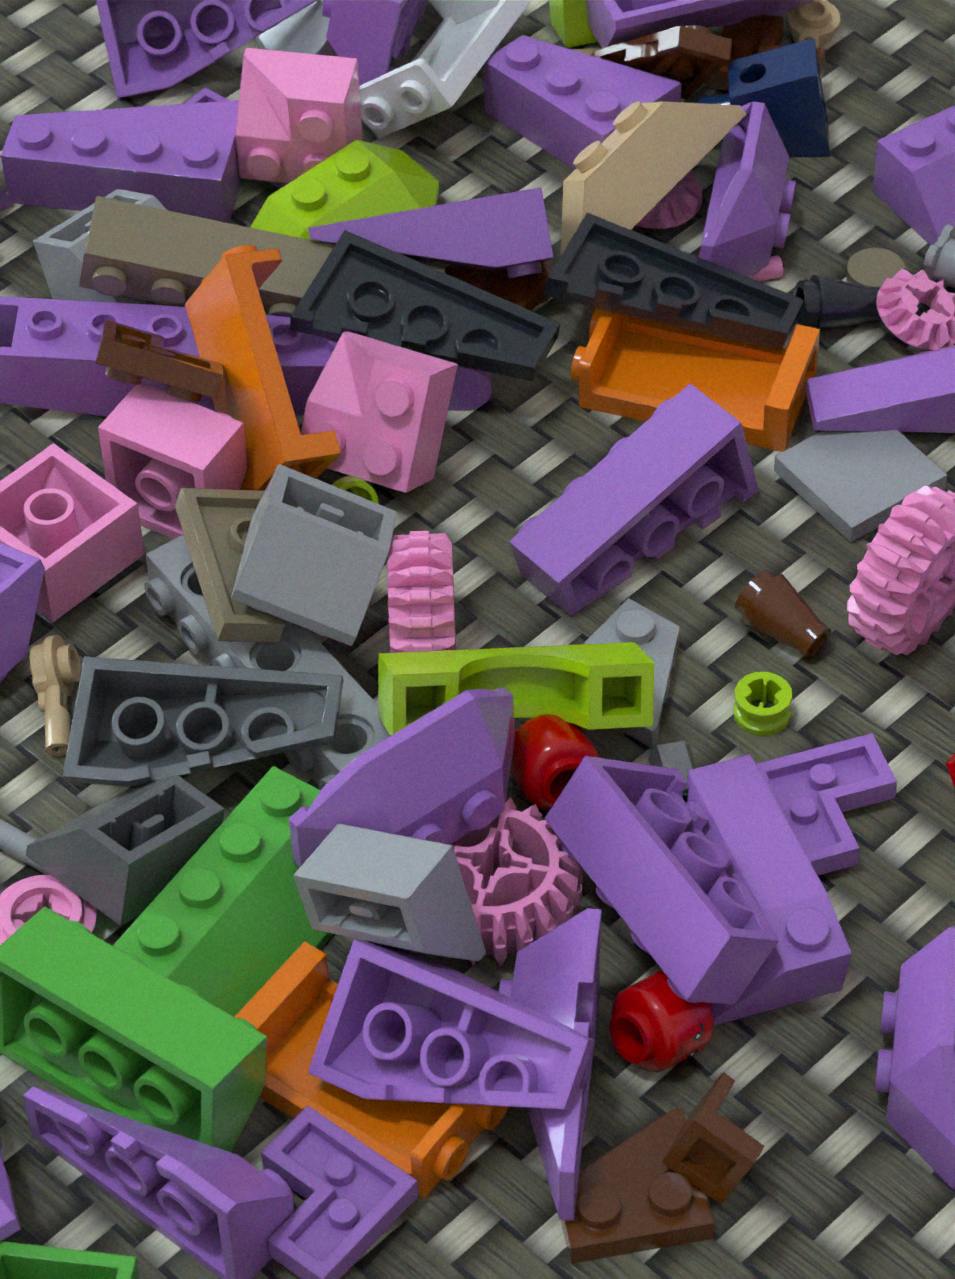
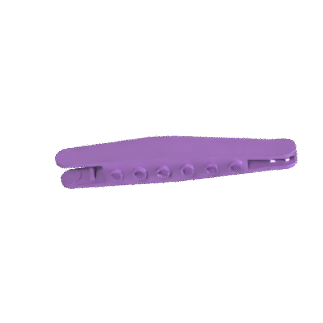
(53, 349)

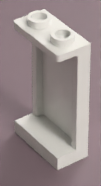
(441, 66)

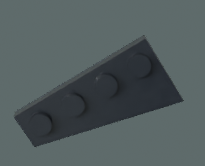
(659, 283)
(422, 310)

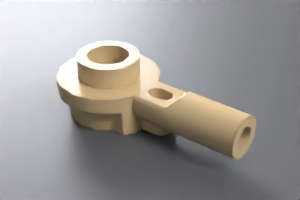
(814, 21)
(54, 672)

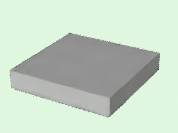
(857, 476)

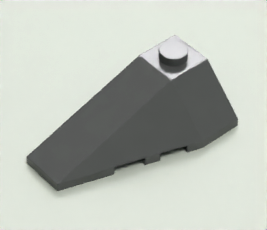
(177, 718)

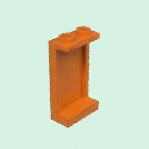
(235, 332)
(641, 363)
(415, 1136)

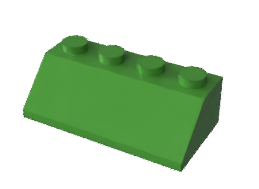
(234, 904)
(125, 1034)

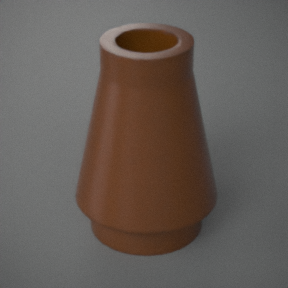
(779, 612)

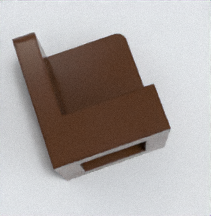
(711, 1148)

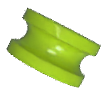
(764, 687)

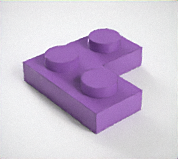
(821, 785)
(348, 1194)

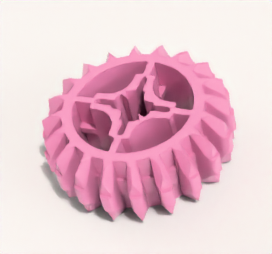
(907, 574)
(421, 593)
(517, 880)

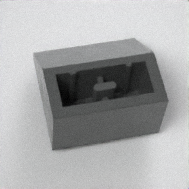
(129, 845)

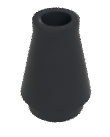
(835, 303)

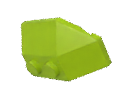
(348, 186)

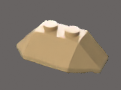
(641, 160)

